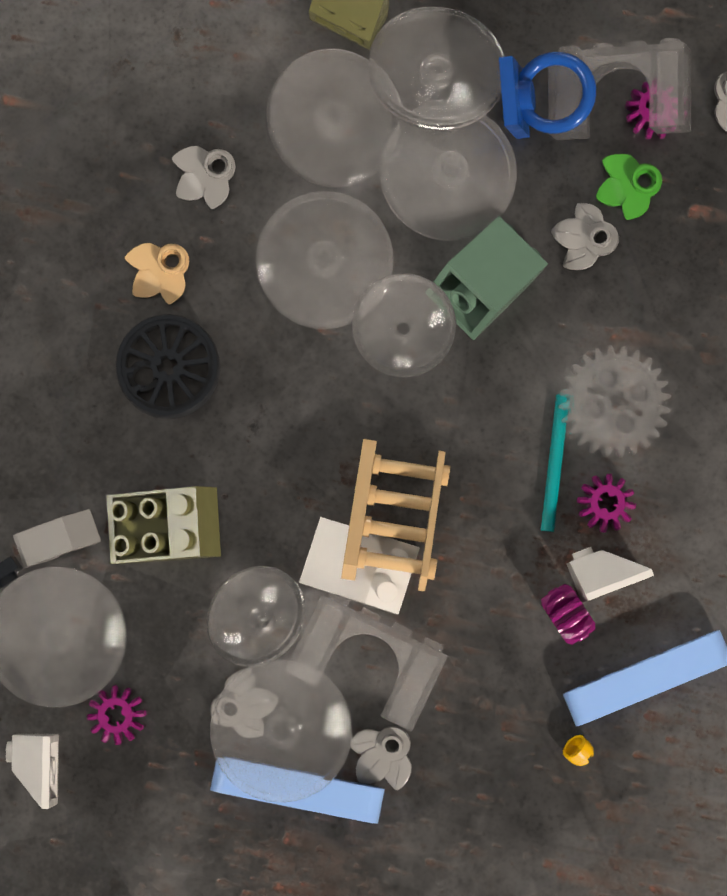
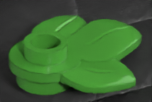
(623, 185)

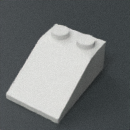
(372, 585)

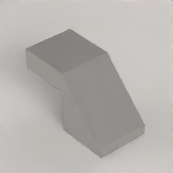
(56, 538)

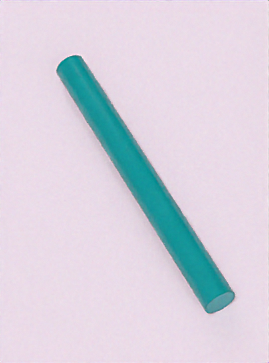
(554, 467)

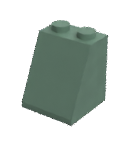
(489, 276)

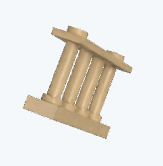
(363, 525)

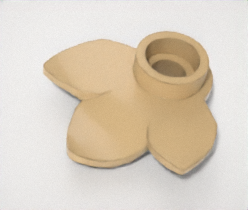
(155, 275)

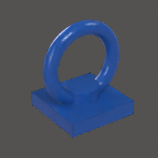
(520, 98)

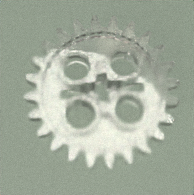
(603, 430)

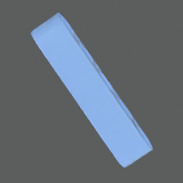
(647, 678)
(338, 798)

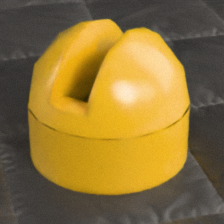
(578, 750)

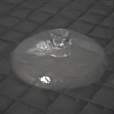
(409, 301)
(244, 606)

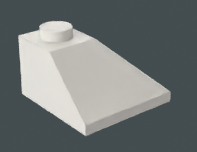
(603, 573)
(36, 765)

